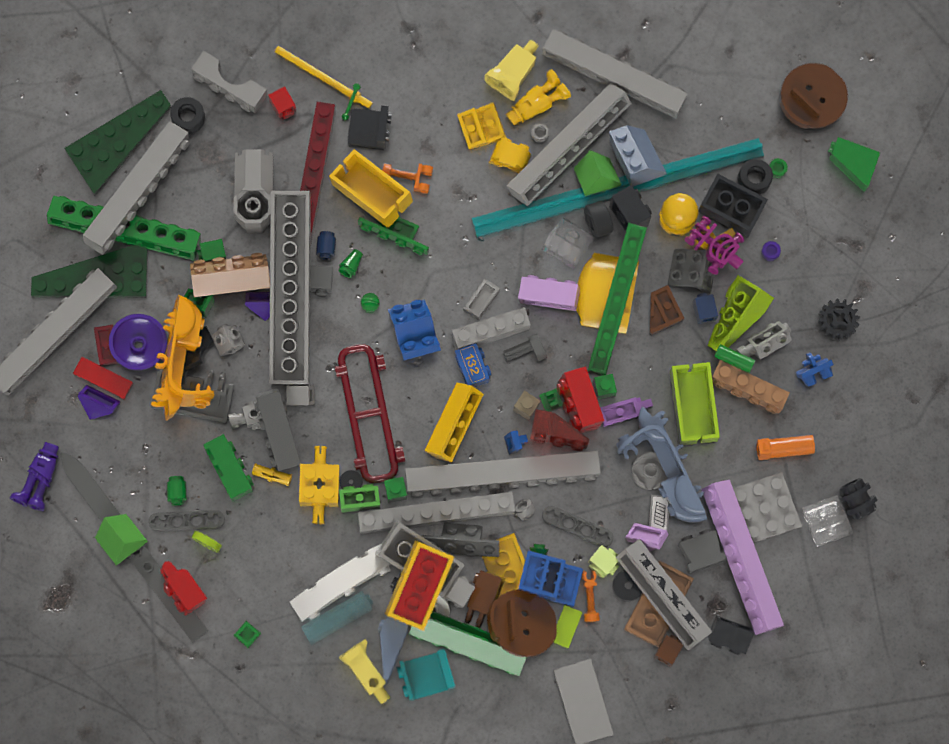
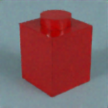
(282, 103)

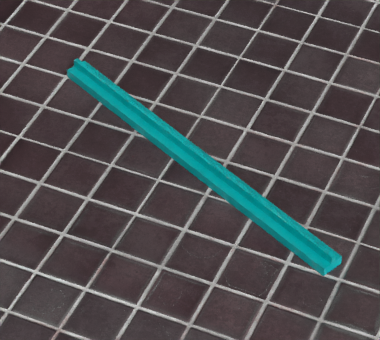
(576, 199)

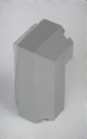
(253, 190)

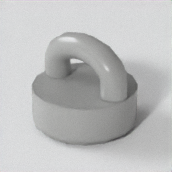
(524, 509)

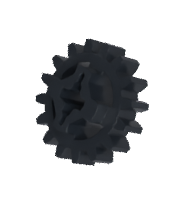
(845, 324)

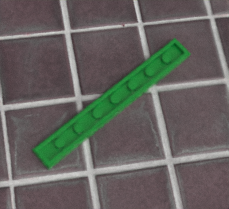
(617, 298)

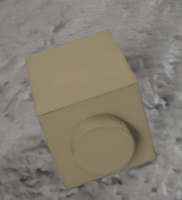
(526, 405)

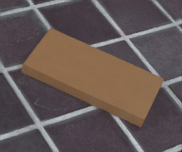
(646, 620)

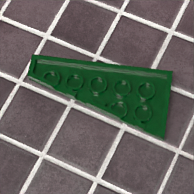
(109, 145)
(123, 267)

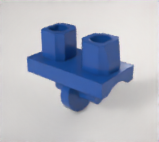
(822, 366)

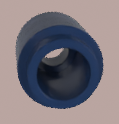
(326, 245)

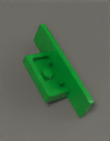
(400, 231)

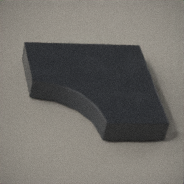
(194, 358)

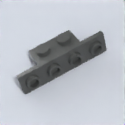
(464, 540)

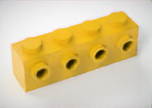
(454, 422)

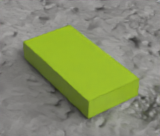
(567, 626)

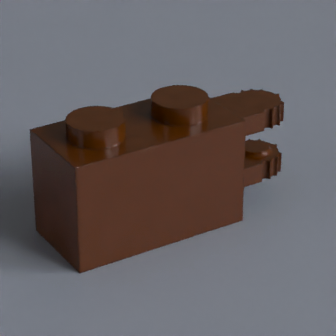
(486, 591)

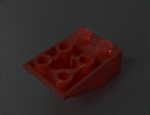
(553, 429)

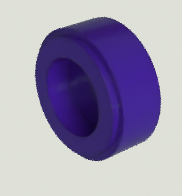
(770, 250)

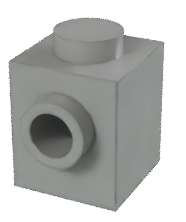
(299, 395)

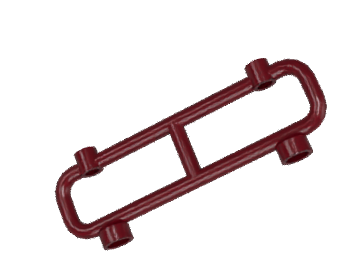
(377, 364)

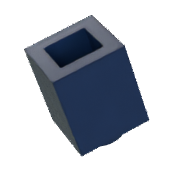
(705, 308)

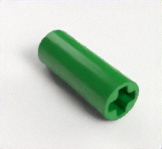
(734, 358)

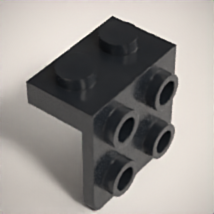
(369, 127)

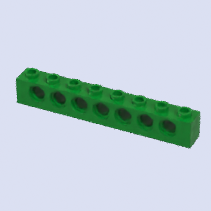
(187, 249)

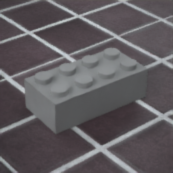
(398, 546)

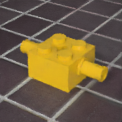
(310, 476)

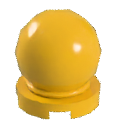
(678, 214)

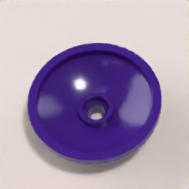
(133, 330)

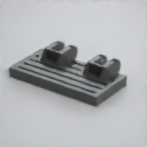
(220, 404)

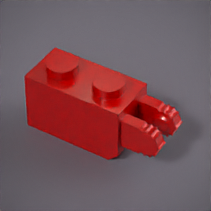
(182, 588)

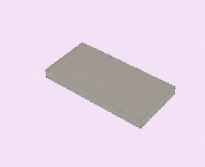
(583, 702)

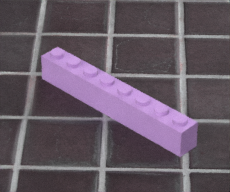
(742, 557)

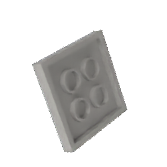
(767, 507)

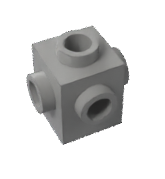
(228, 339)

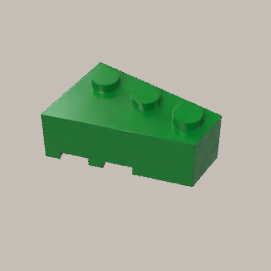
(228, 467)

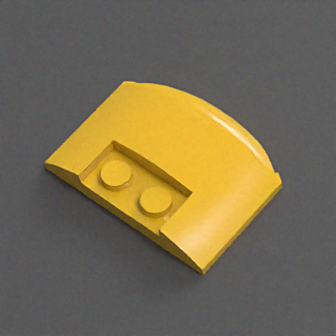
(594, 290)

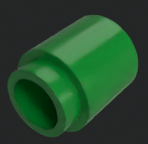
(176, 490)

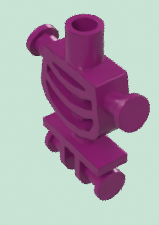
(731, 257)

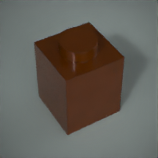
(669, 650)

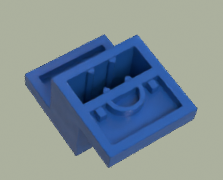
(414, 329)
(550, 578)

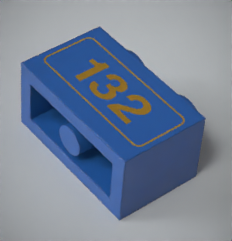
(472, 365)

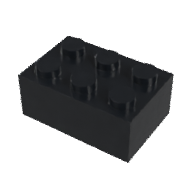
(732, 205)

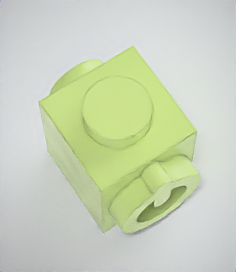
(604, 562)

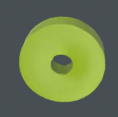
(206, 541)

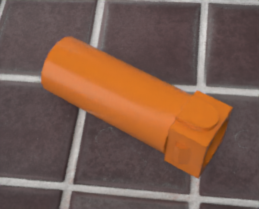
(785, 447)

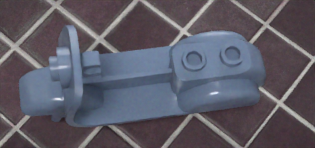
(678, 488)

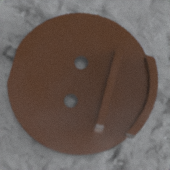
(803, 105)
(507, 623)

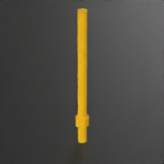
(322, 76)

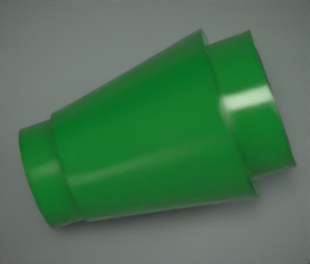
(350, 264)

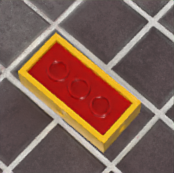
(419, 585)

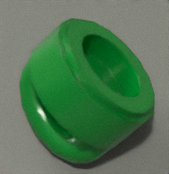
(370, 302)

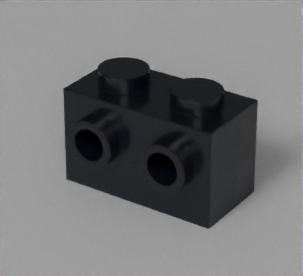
(730, 635)

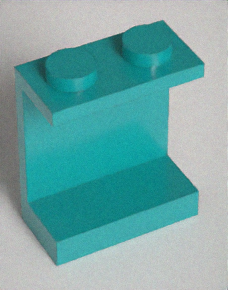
(426, 675)

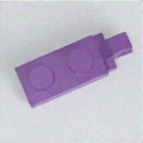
(623, 410)

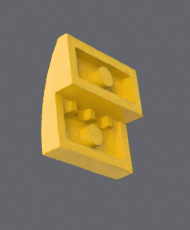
(481, 126)

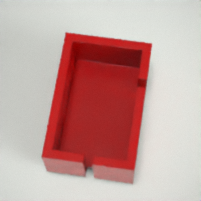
(580, 400)

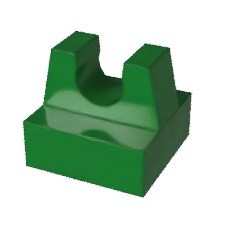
(551, 400)

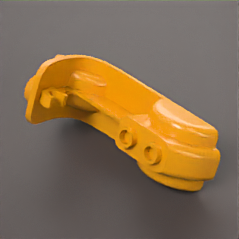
(183, 335)

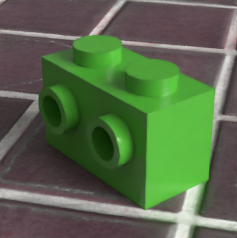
(359, 499)

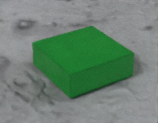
(247, 634)

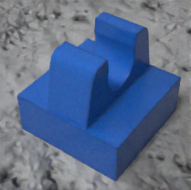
(515, 442)

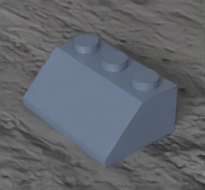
(636, 155)

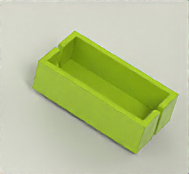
(694, 403)

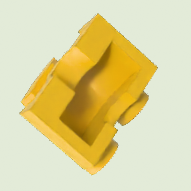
(510, 155)

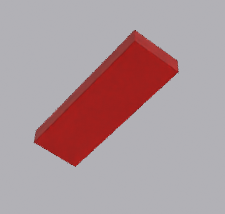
(103, 378)

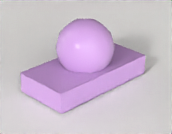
(650, 536)

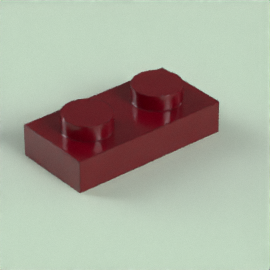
(102, 341)

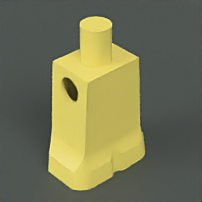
(512, 70)
(365, 671)

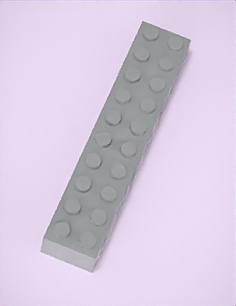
(290, 287)

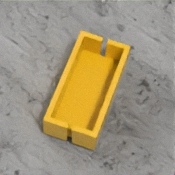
(371, 188)

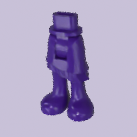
(42, 470)

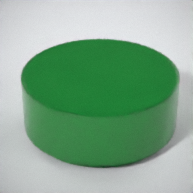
(779, 167)

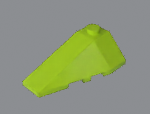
(740, 312)

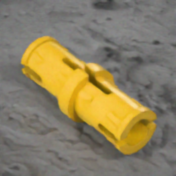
(271, 474)

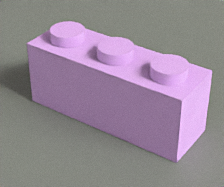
(549, 293)

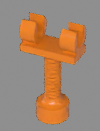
(422, 169)
(591, 614)

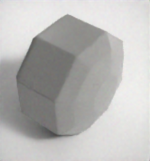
(540, 132)

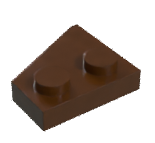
(663, 310)

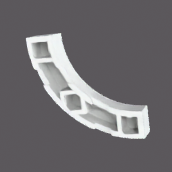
(339, 582)

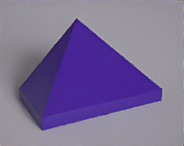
(259, 303)
(96, 402)

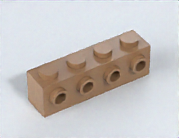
(749, 387)

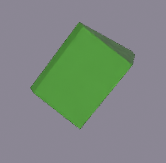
(596, 173)
(119, 537)

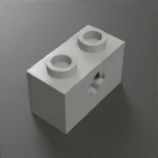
(459, 592)

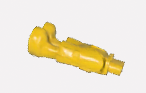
(536, 101)

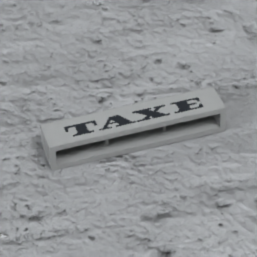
(663, 594)

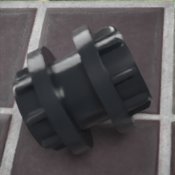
(857, 498)

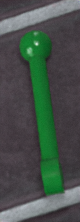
(356, 87)

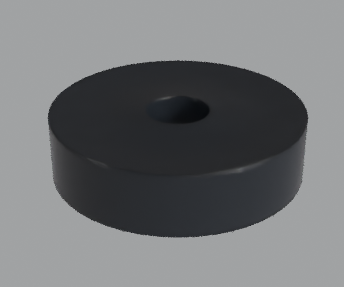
(619, 587)

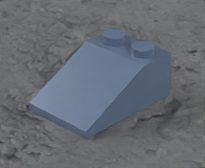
(392, 638)

